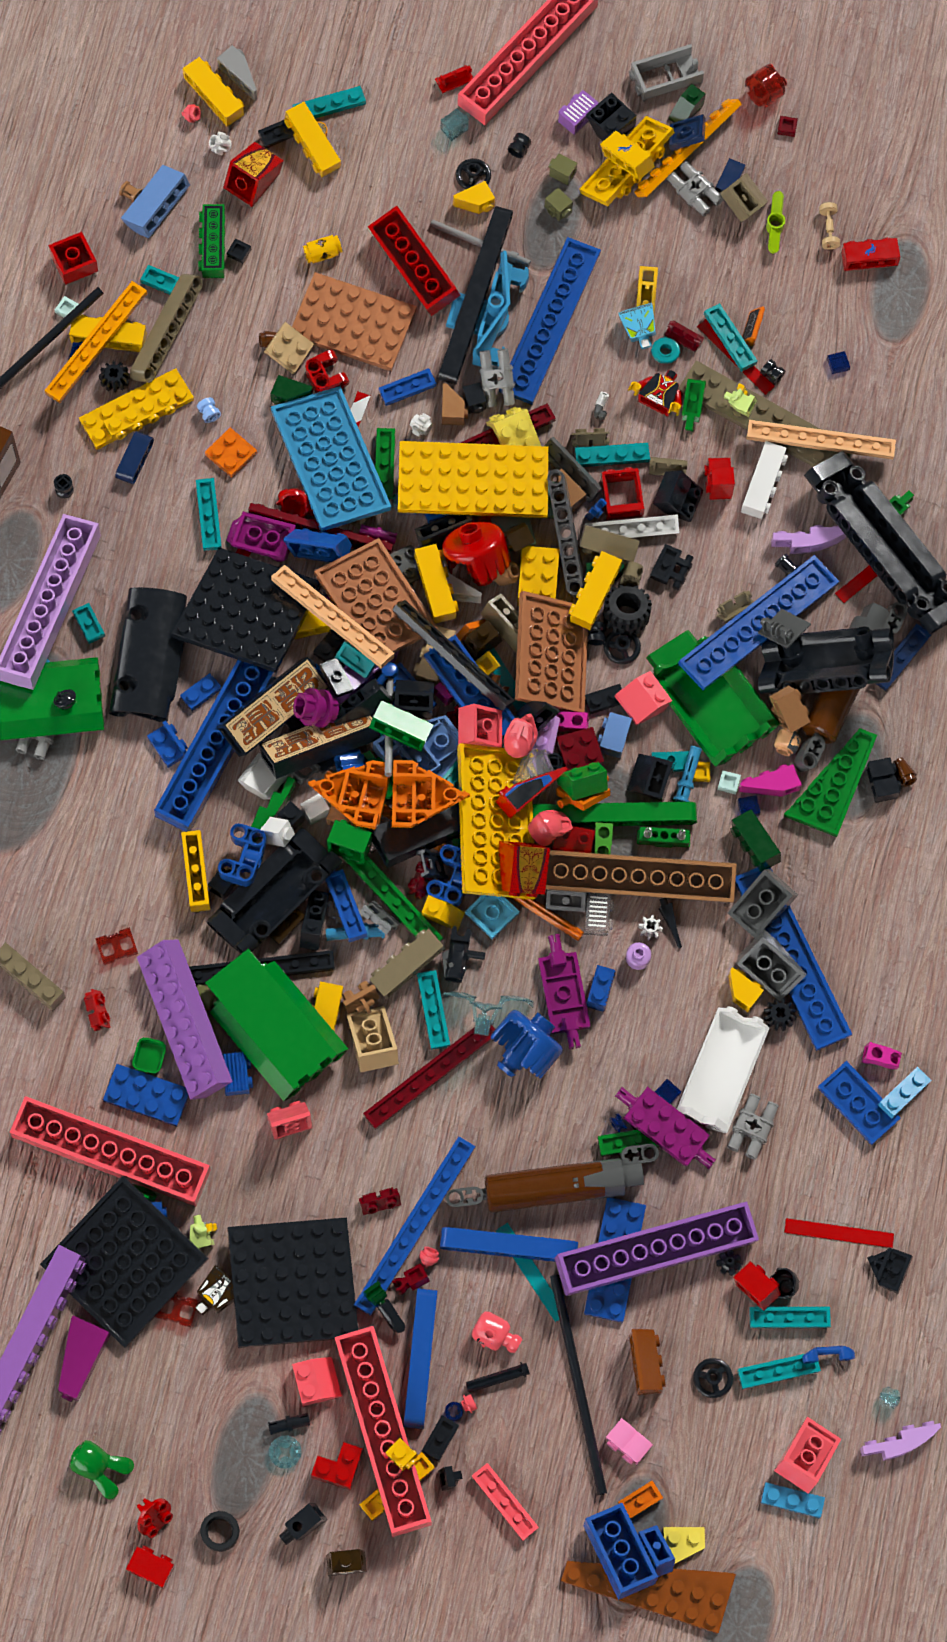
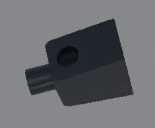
(310, 1518)

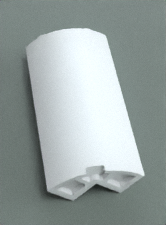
(723, 1069)

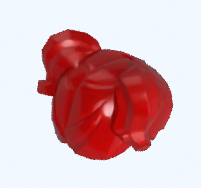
(294, 502)

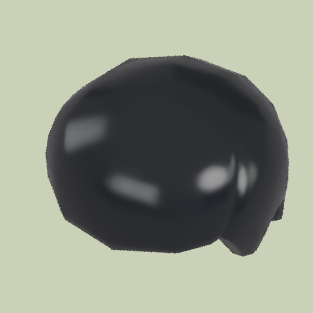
(787, 1282)

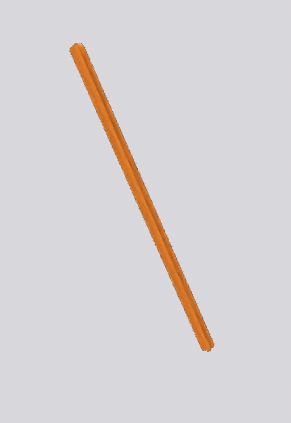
(530, 904)

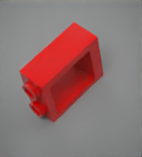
(624, 510)

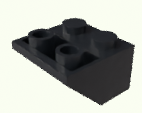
(611, 116)
(678, 495)
(415, 697)
(651, 776)

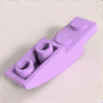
(816, 540)
(909, 1440)

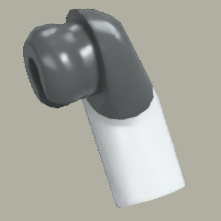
(599, 405)

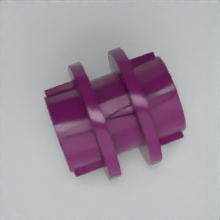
(316, 707)

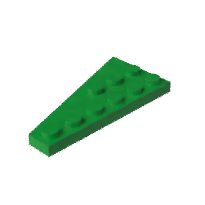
(831, 792)

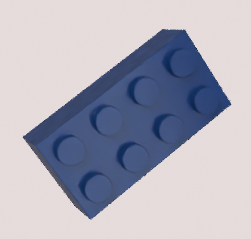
(620, 1551)

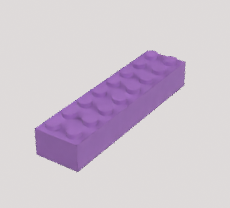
(184, 1019)

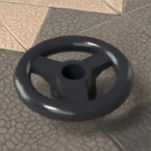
(473, 166)
(622, 640)
(718, 1372)

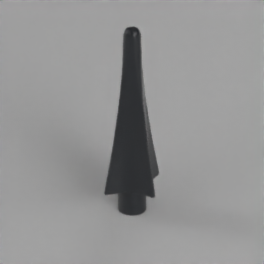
(667, 912)

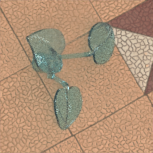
(483, 1022)

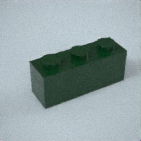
(755, 841)

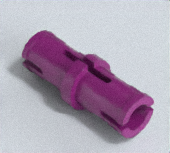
(378, 533)

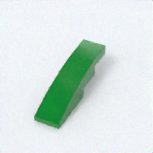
(276, 804)

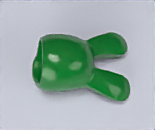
(91, 1462)

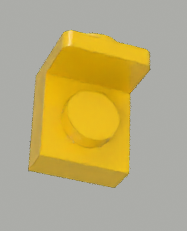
(402, 1455)

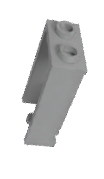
(686, 64)

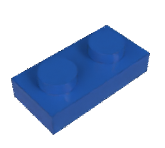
(200, 692)

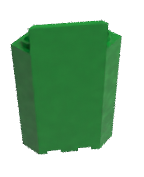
(33, 712)
(724, 715)
(273, 1024)

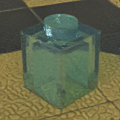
(454, 124)

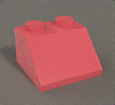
(643, 698)
(480, 725)
(316, 1380)

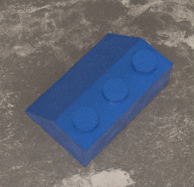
(317, 545)

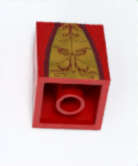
(252, 173)
(523, 868)

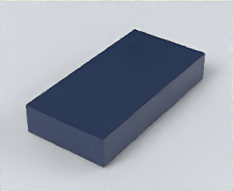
(731, 172)

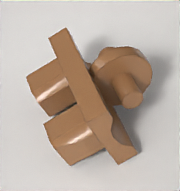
(361, 1000)

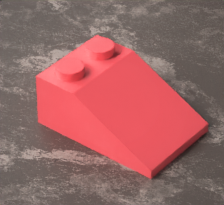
(289, 1119)
(807, 1455)

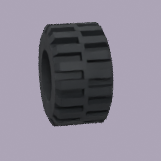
(632, 598)

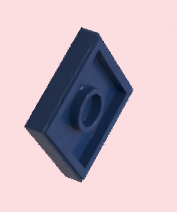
(687, 132)

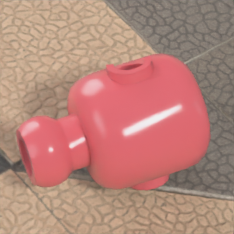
(494, 1332)

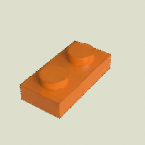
(641, 1499)

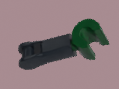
(377, 1296)

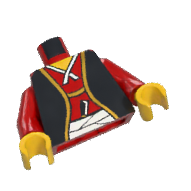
(659, 393)

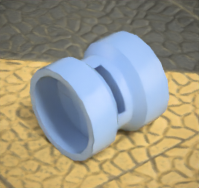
(208, 409)

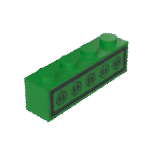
(213, 241)

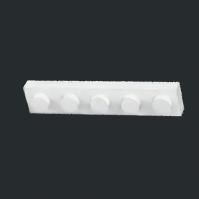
(640, 526)

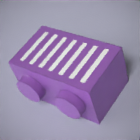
(574, 114)

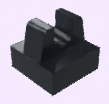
(448, 1477)

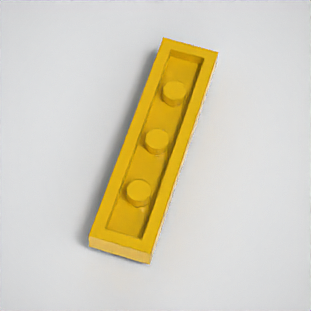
(373, 1504)

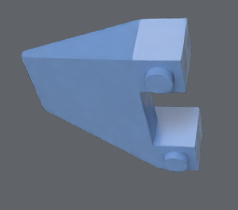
(438, 752)

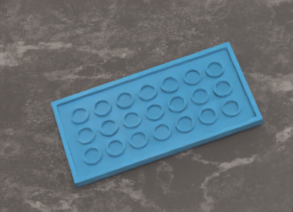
(330, 458)

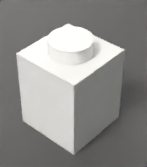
(315, 808)
(278, 831)

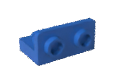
(167, 744)

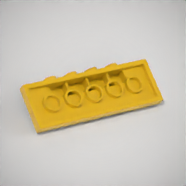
(610, 179)
(136, 409)

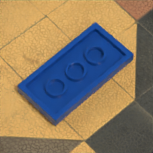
(146, 1095)
(857, 1102)

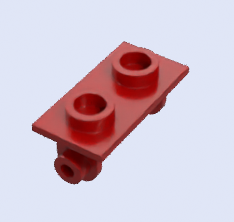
(454, 79)
(95, 1001)

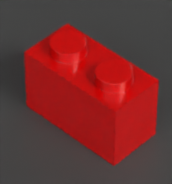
(757, 1285)
(151, 1567)

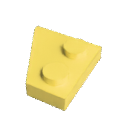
(684, 1541)

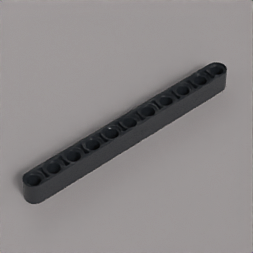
(475, 295)

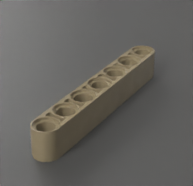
(166, 328)

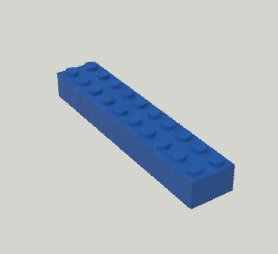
(209, 749)

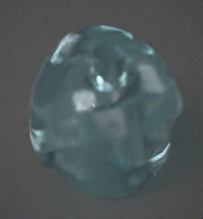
(889, 1398)

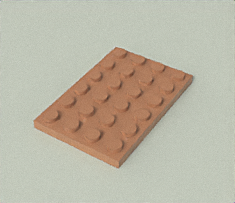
(354, 321)
(367, 588)
(550, 654)

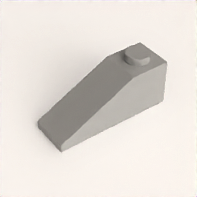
(235, 66)

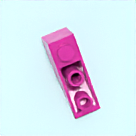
(774, 783)

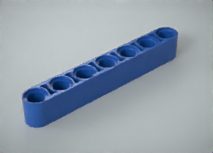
(504, 1244)
(420, 1358)

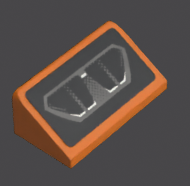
(752, 326)

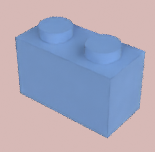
(614, 735)

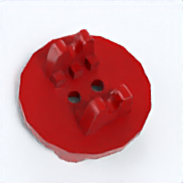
(153, 1516)

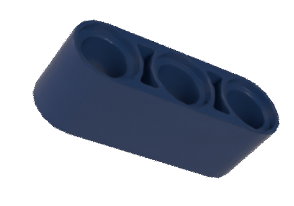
(134, 457)

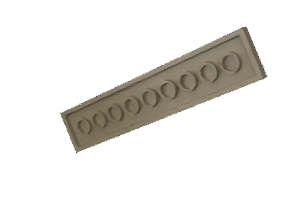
(763, 410)

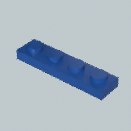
(346, 906)

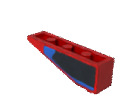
(522, 793)

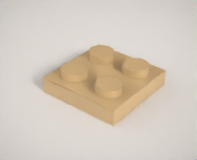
(289, 348)

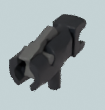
(456, 957)

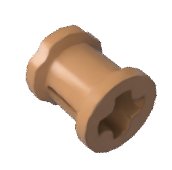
(129, 191)

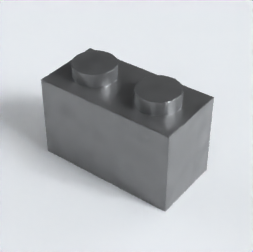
(566, 900)

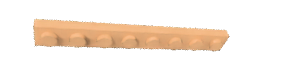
(821, 439)
(333, 616)

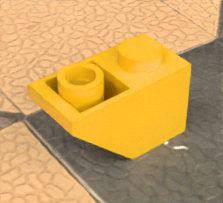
(744, 991)

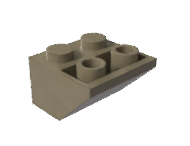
(744, 197)

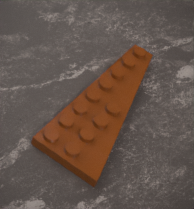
(682, 1595)

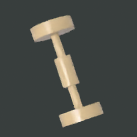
(828, 209)

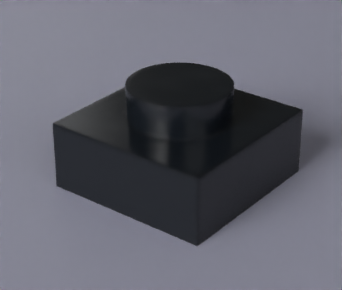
(239, 251)

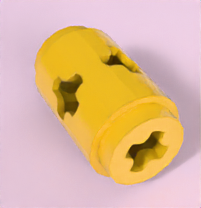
(314, 252)

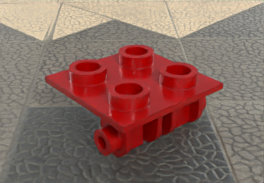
(575, 840)

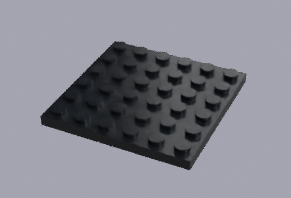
(242, 611)
(131, 1261)
(292, 1282)

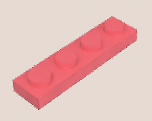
(505, 1501)

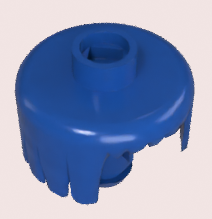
(527, 1044)

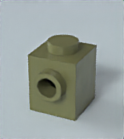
(562, 169)
(558, 204)

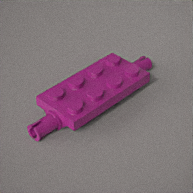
(564, 992)
(666, 1126)

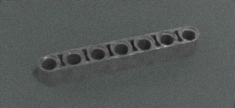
(565, 524)

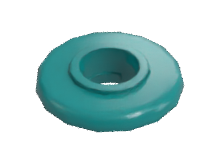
(668, 343)

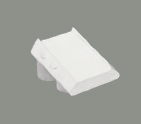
(259, 779)

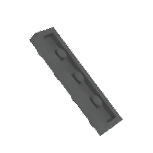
(563, 459)

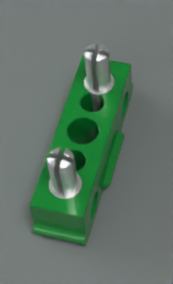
(645, 834)

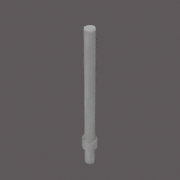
(511, 256)
(389, 741)

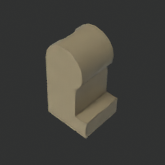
(632, 574)

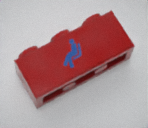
(870, 254)

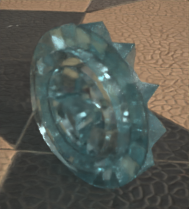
(285, 1442)

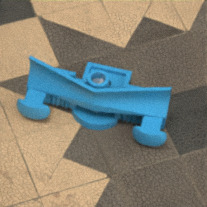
(494, 313)

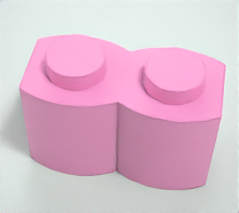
(629, 1442)

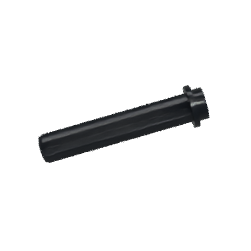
(498, 1377)

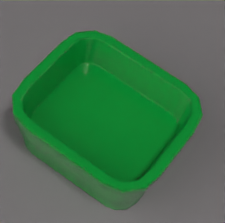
(149, 1055)

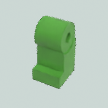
(603, 838)

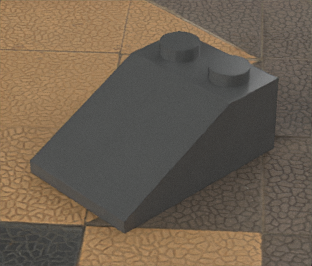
(762, 903)
(770, 965)

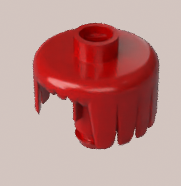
(480, 548)

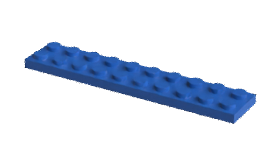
(551, 318)
(741, 636)
(812, 994)

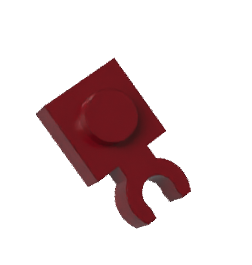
(413, 1278)

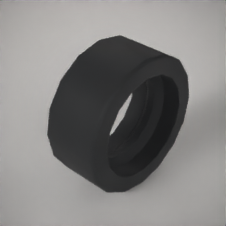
(206, 1523)

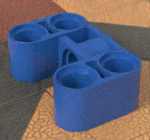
(250, 857)
(455, 883)

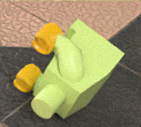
(741, 401)
(201, 1231)

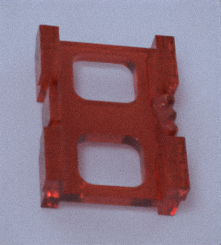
(115, 941)
(174, 1316)

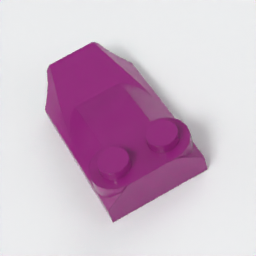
(260, 535)

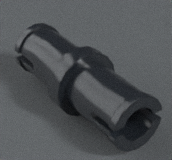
(289, 1423)

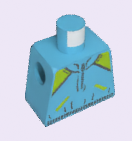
(639, 324)

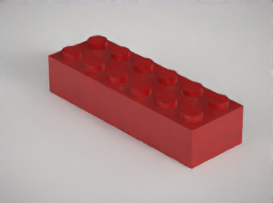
(414, 260)

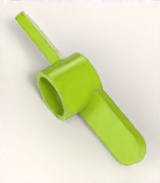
(776, 215)

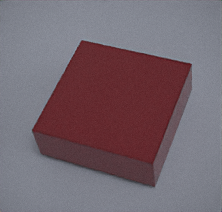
(787, 126)

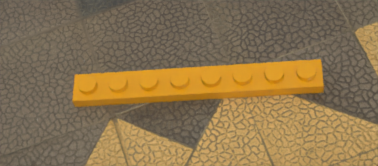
(672, 162)
(95, 342)

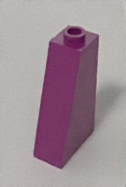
(81, 1355)

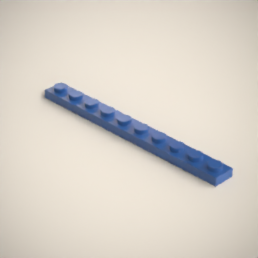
(418, 1220)

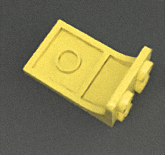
(514, 428)

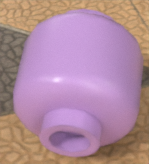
(638, 956)

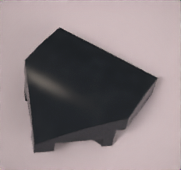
(890, 1268)

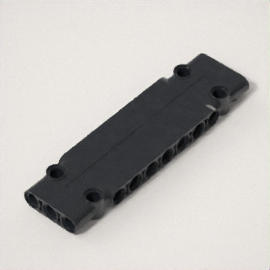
(882, 539)

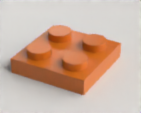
(231, 452)

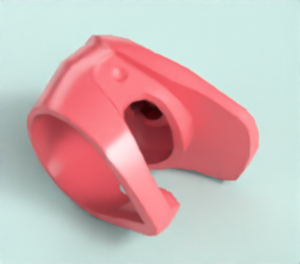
(519, 736)
(548, 826)

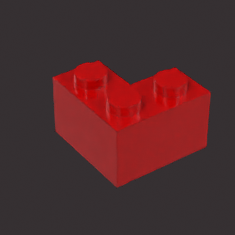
(719, 478)
(340, 1472)

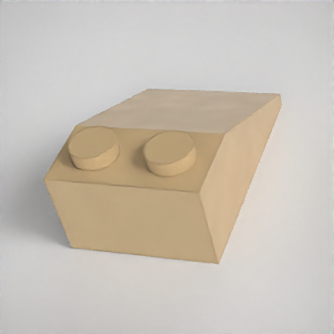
(372, 1039)

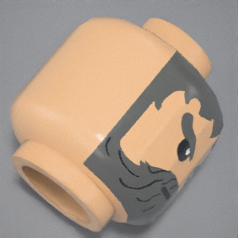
(786, 742)

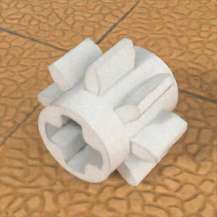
(220, 143)
(421, 424)
(649, 932)

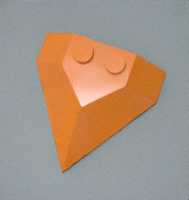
(357, 792)
(420, 794)

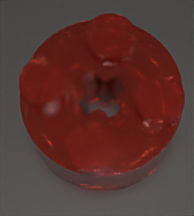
(765, 86)

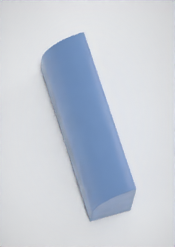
(155, 201)

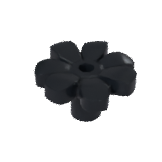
(728, 1266)

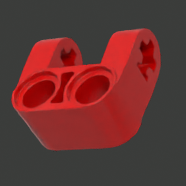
(320, 376)

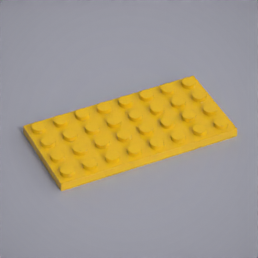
(473, 479)
(483, 774)

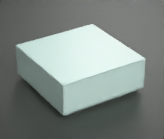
(65, 306)
(729, 782)

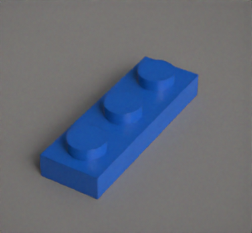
(407, 387)

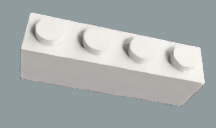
(763, 480)

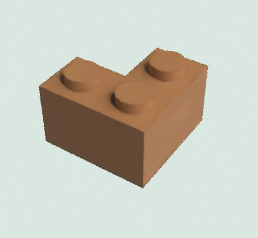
(789, 709)

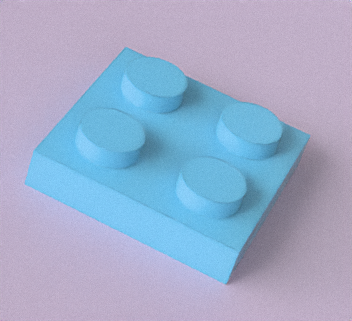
(492, 914)

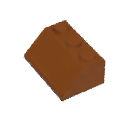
(646, 1361)

